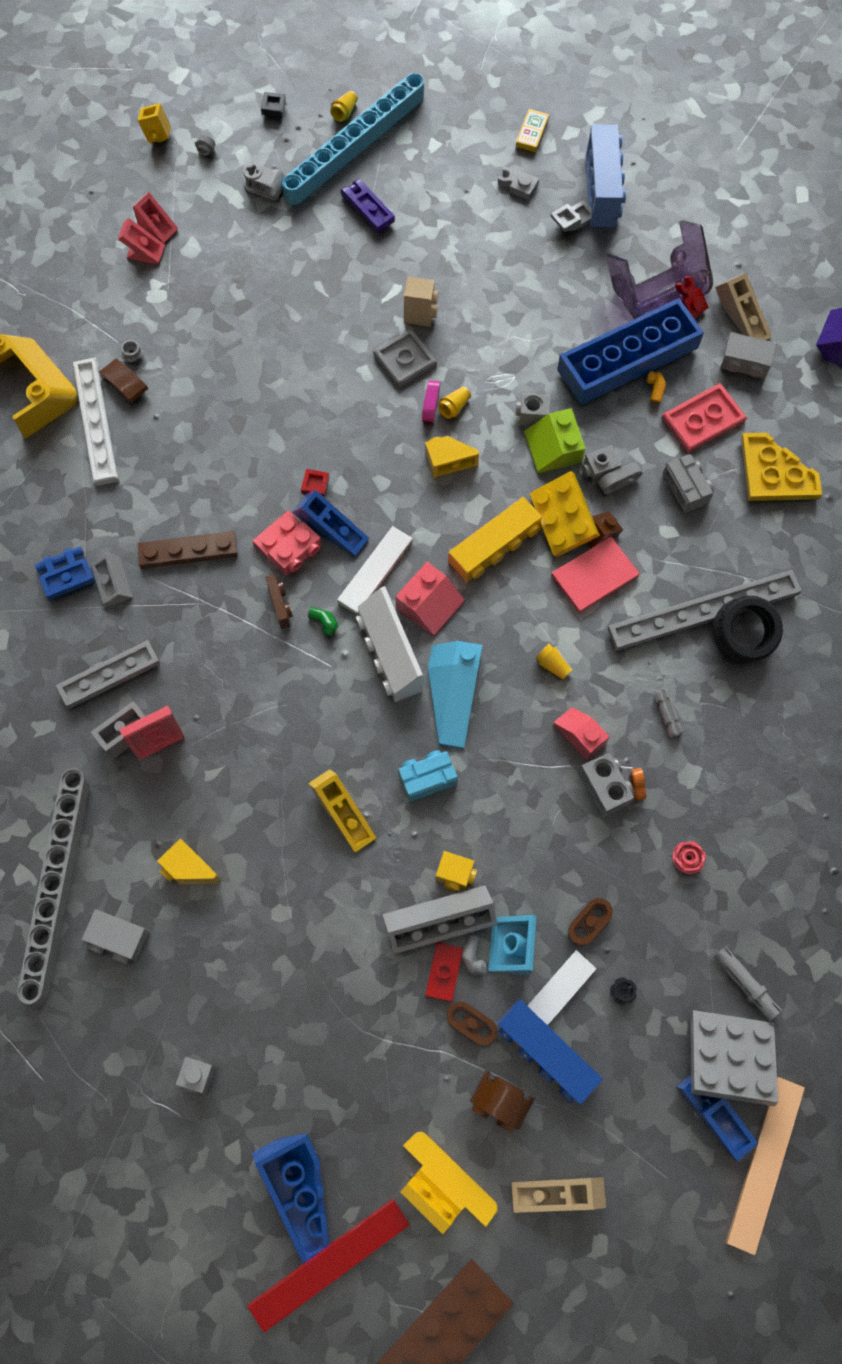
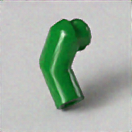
(326, 618)

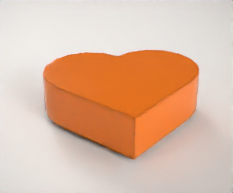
(638, 783)

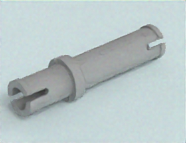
(754, 991)

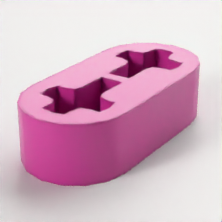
(431, 401)

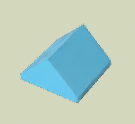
(513, 945)

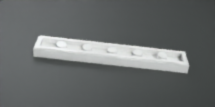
(95, 422)

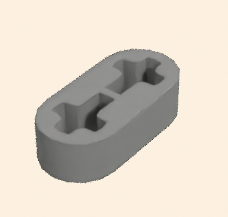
(620, 477)

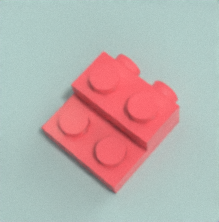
(288, 543)

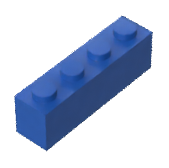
(553, 1055)

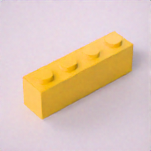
(495, 539)

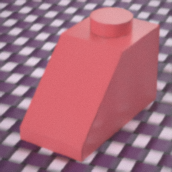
(582, 732)

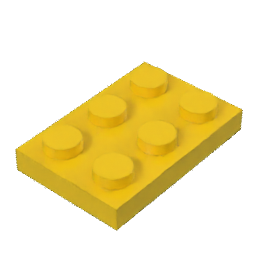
(564, 514)

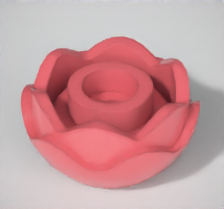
(690, 849)

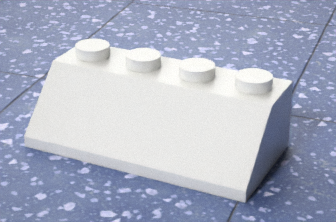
(390, 646)

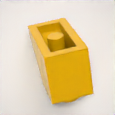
(449, 455)
(186, 866)

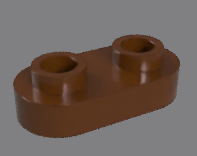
(589, 922)
(471, 1024)

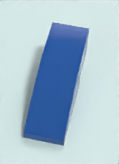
(720, 1120)

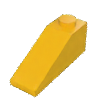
(342, 810)

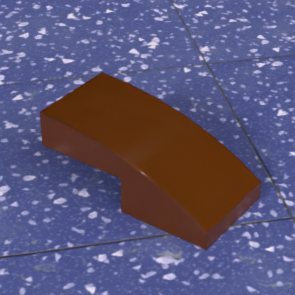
(124, 380)

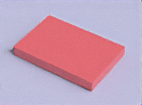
(704, 418)
(595, 575)
(152, 733)

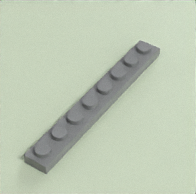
(699, 611)

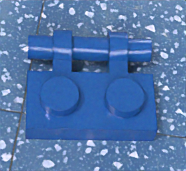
(66, 578)

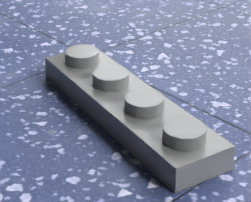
(107, 674)

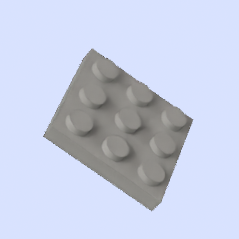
(733, 1058)

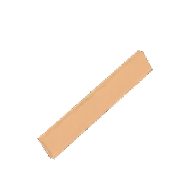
(764, 1168)

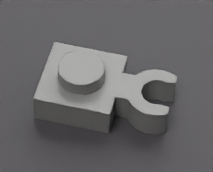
(520, 184)

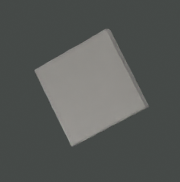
(405, 358)

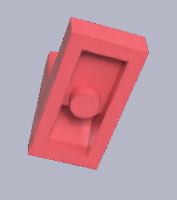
(141, 243)

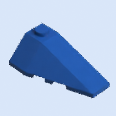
(295, 1185)

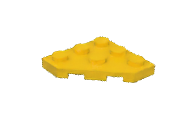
(776, 471)

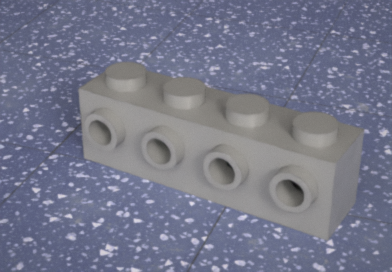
(440, 919)

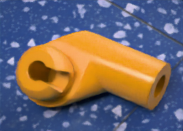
(659, 386)

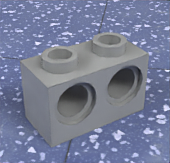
(600, 786)

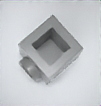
(600, 463)

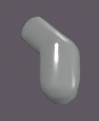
(473, 965)

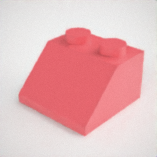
(429, 599)

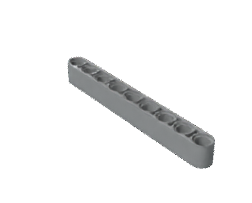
(59, 897)

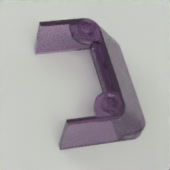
(686, 260)

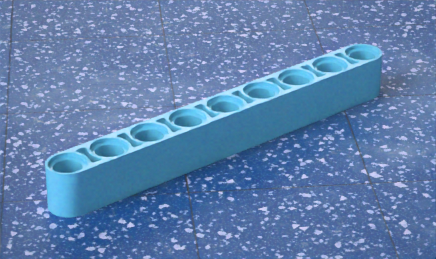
(353, 139)

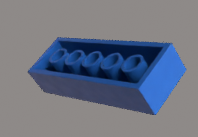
(629, 351)

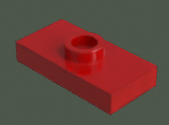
(444, 972)

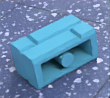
(427, 775)

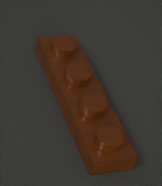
(187, 549)

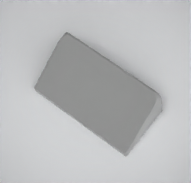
(111, 579)

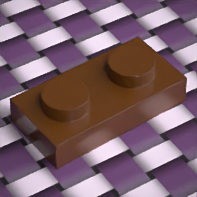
(282, 610)

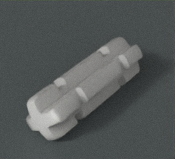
(668, 713)

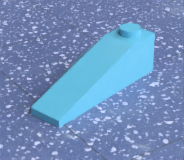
(453, 680)

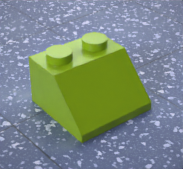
(555, 441)

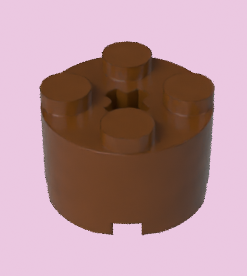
(501, 1101)

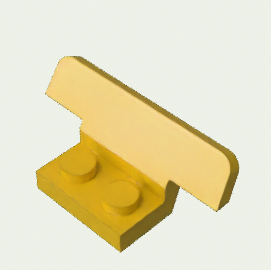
(442, 1187)

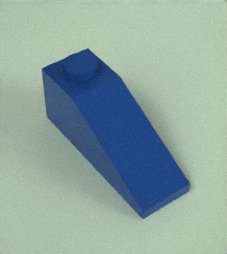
(330, 522)

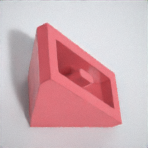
(154, 218)

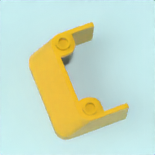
(49, 394)

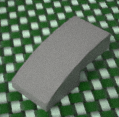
(573, 217)

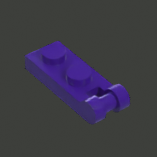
(368, 205)

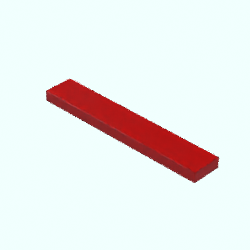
(328, 1265)

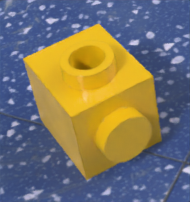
(154, 123)
(455, 872)

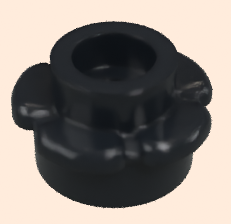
(628, 985)

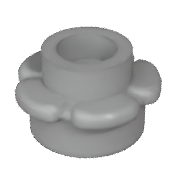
(205, 145)
(129, 346)

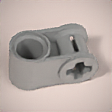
(264, 182)

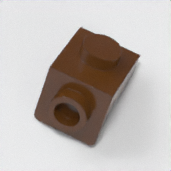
(606, 526)

